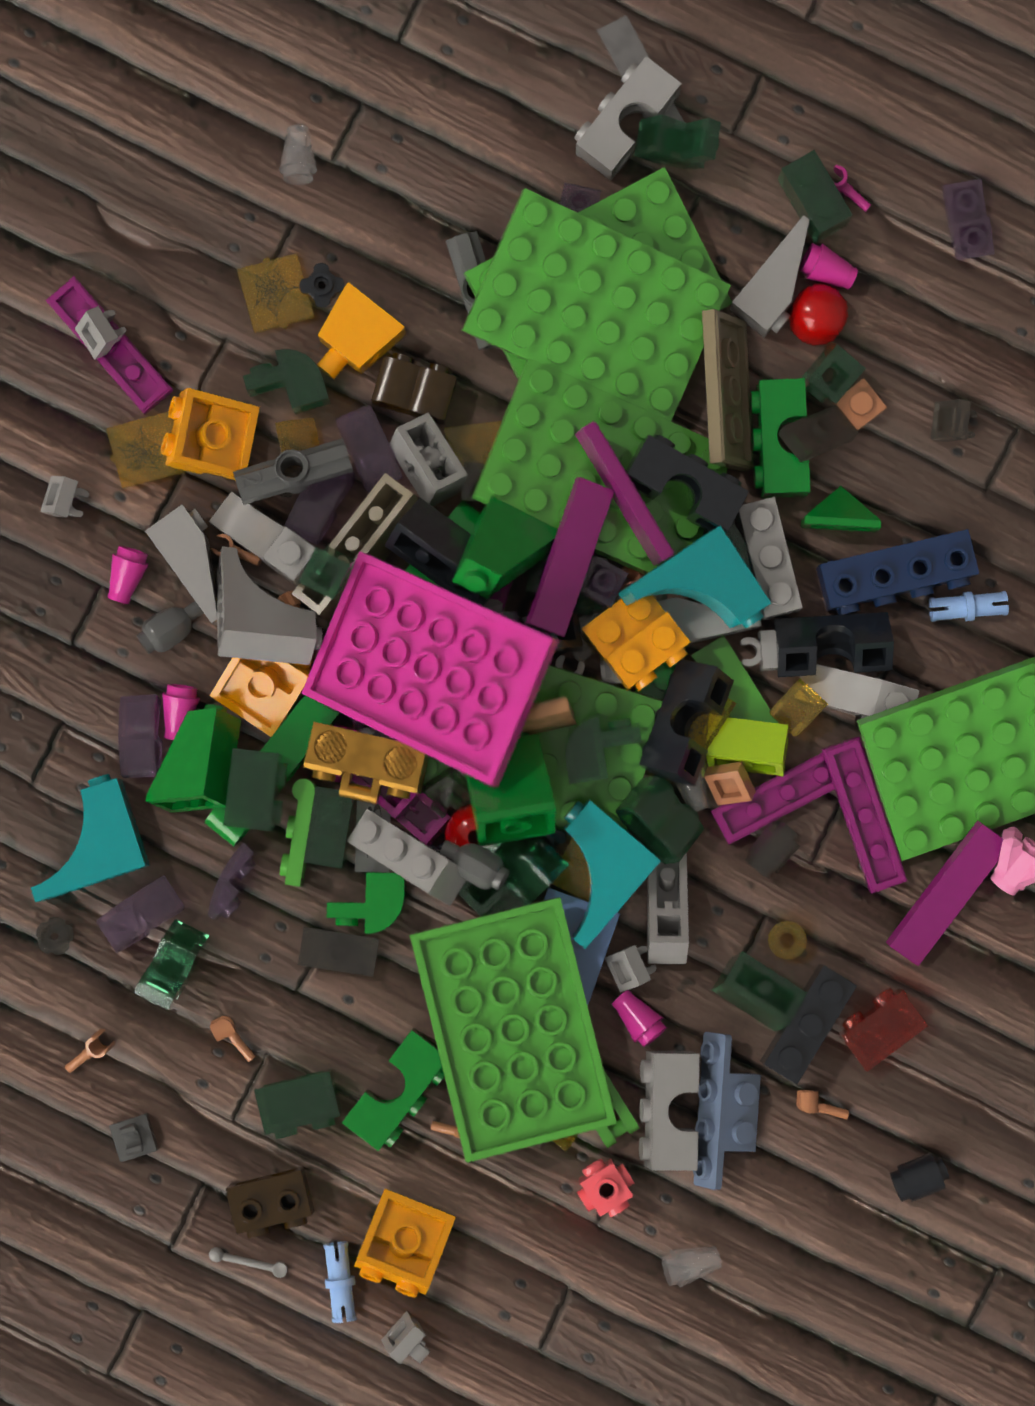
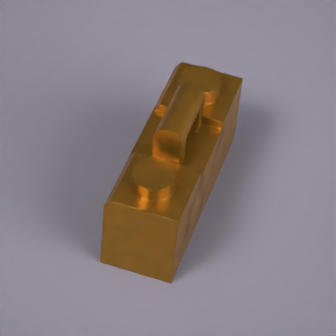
(350, 752)

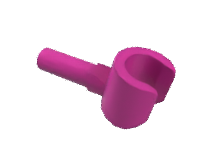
(845, 188)

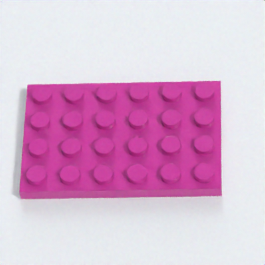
(429, 668)

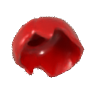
(818, 314)
(461, 827)

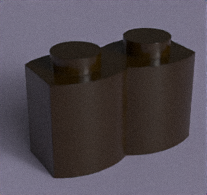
(413, 388)

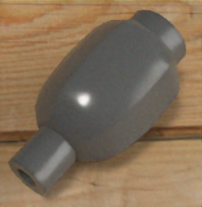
(168, 627)
(477, 864)

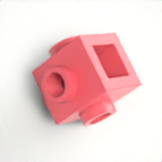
(598, 1174)

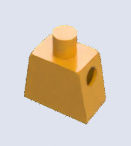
(357, 333)

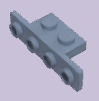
(725, 1110)

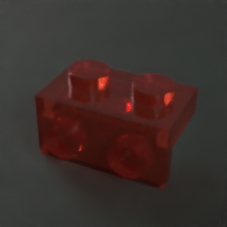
(882, 1028)

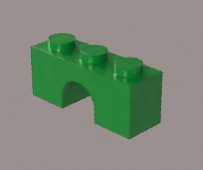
(779, 471)
(379, 1119)

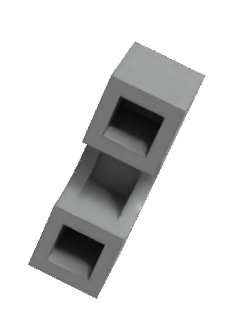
(645, 91)
(769, 556)
(407, 857)
(665, 1078)

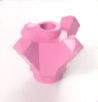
(1016, 862)

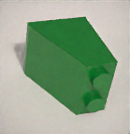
(522, 801)

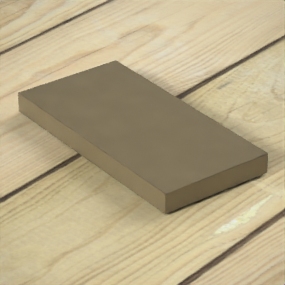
(727, 390)

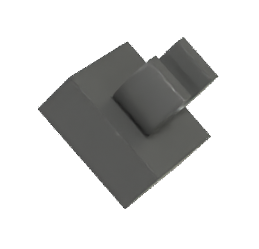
(133, 1137)

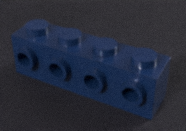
(898, 571)

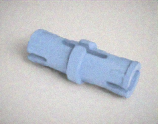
(968, 606)
(340, 1282)

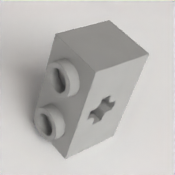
(428, 460)

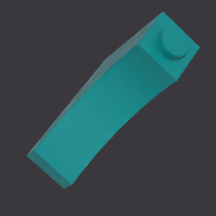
(710, 574)
(107, 844)
(614, 863)

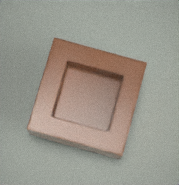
(860, 404)
(729, 783)

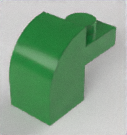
(382, 904)

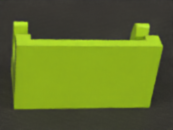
(754, 743)

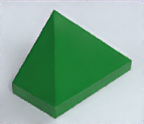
(841, 513)

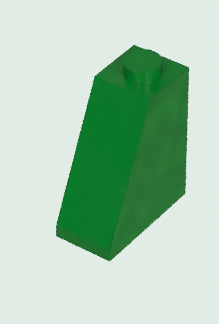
(502, 548)
(197, 762)

